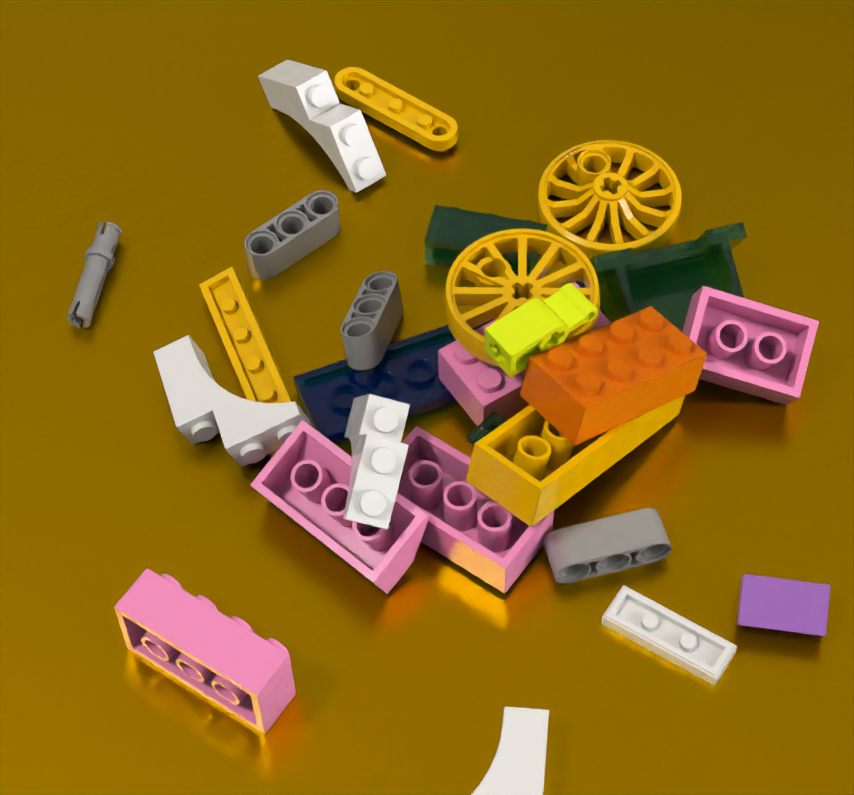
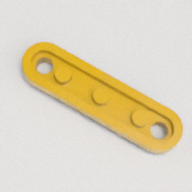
(396, 108)

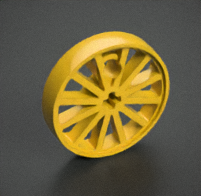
(610, 197)
(502, 291)

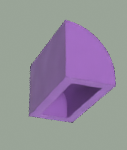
(783, 605)

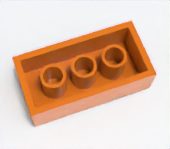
(612, 374)

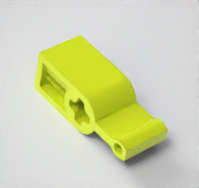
(536, 327)

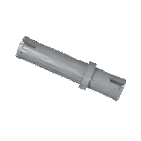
(98, 261)

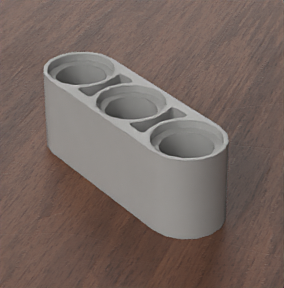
(292, 234)
(372, 320)
(607, 545)

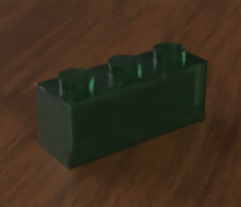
(456, 229)

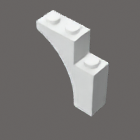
(339, 129)
(205, 408)
(377, 458)
(520, 755)

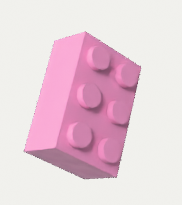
(750, 344)

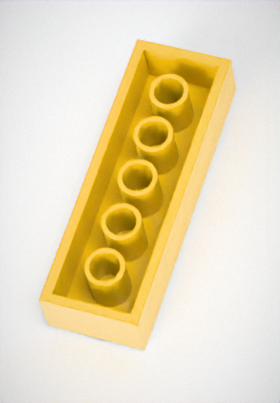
(537, 469)

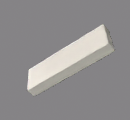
(669, 635)

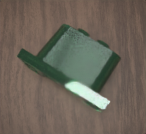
(671, 273)

